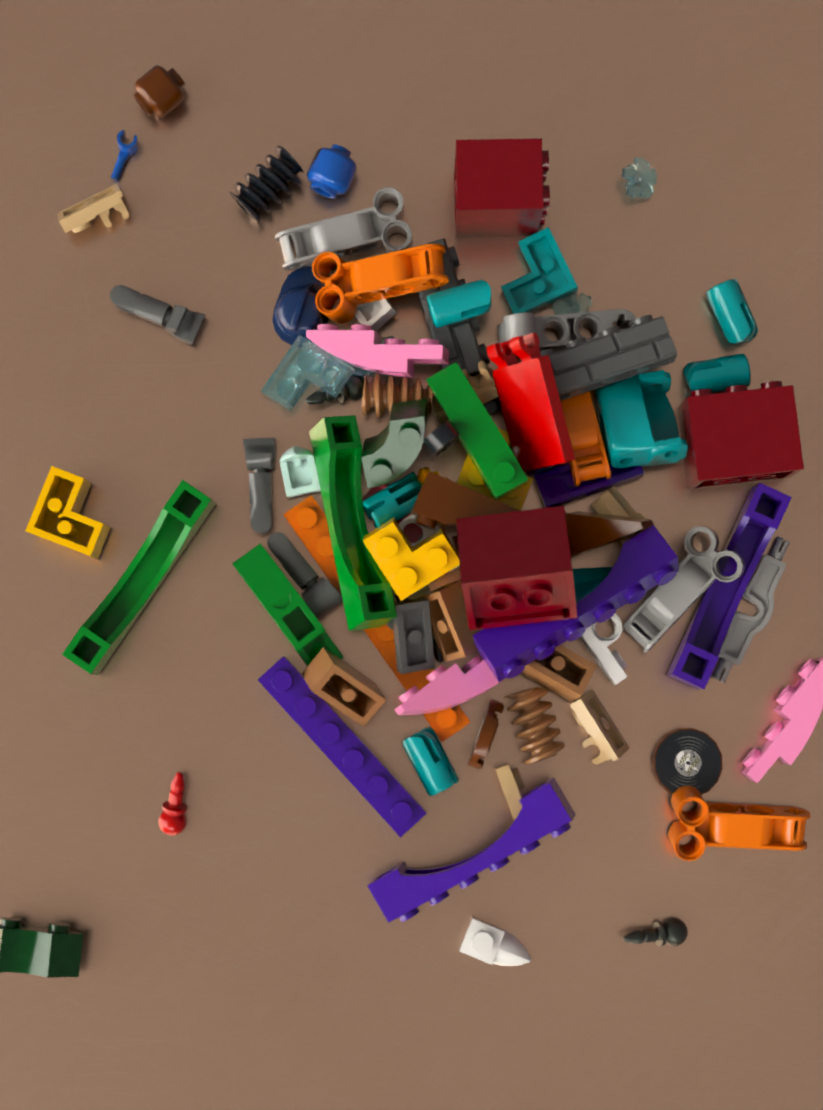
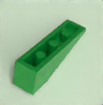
(477, 432)

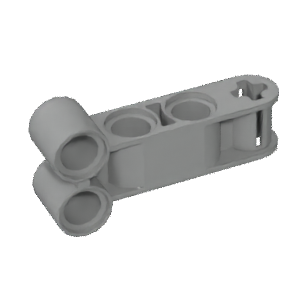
(347, 233)
(564, 324)
(673, 599)

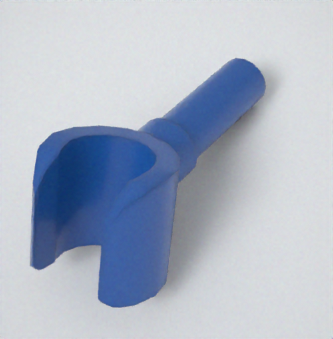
(125, 151)

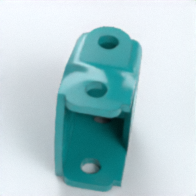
(639, 422)

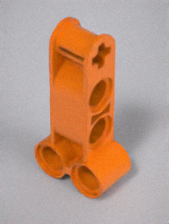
(376, 278)
(585, 439)
(734, 825)

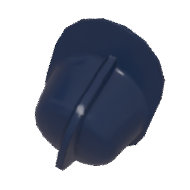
(296, 306)

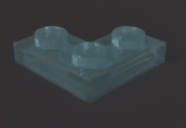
(305, 365)

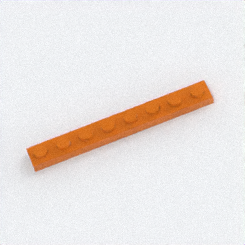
(312, 528)

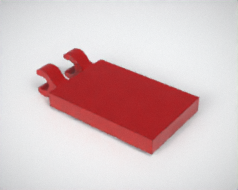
(530, 403)

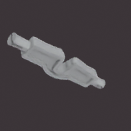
(760, 593)

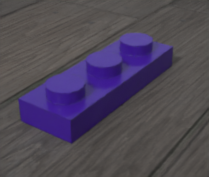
(558, 488)

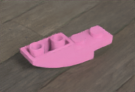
(365, 350)
(448, 688)
(800, 709)

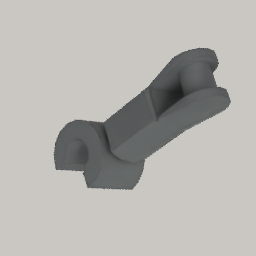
(177, 321)
(260, 457)
(319, 594)

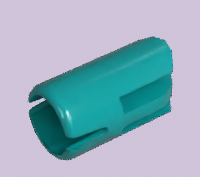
(459, 303)
(732, 311)
(718, 373)
(393, 501)
(430, 761)

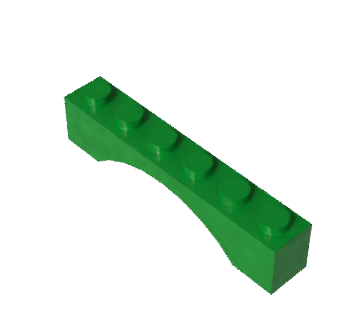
(363, 585)
(119, 610)

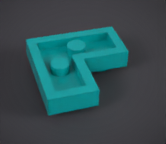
(548, 277)

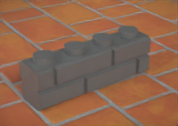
(460, 336)
(611, 356)

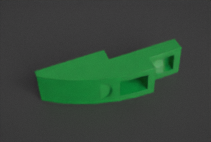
(284, 604)

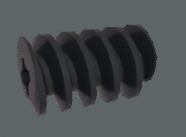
(268, 183)

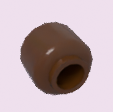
(159, 91)

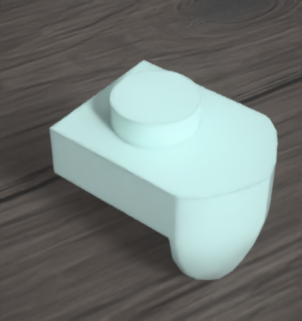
(299, 472)

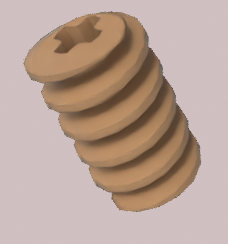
(383, 395)
(535, 724)

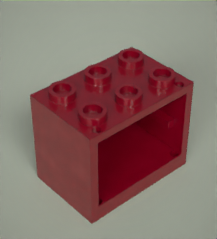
(500, 187)
(740, 435)
(516, 568)

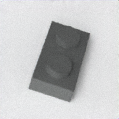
(413, 636)

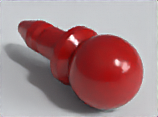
(172, 819)

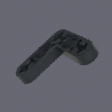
(447, 435)

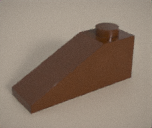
(443, 501)
(594, 530)

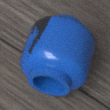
(331, 171)

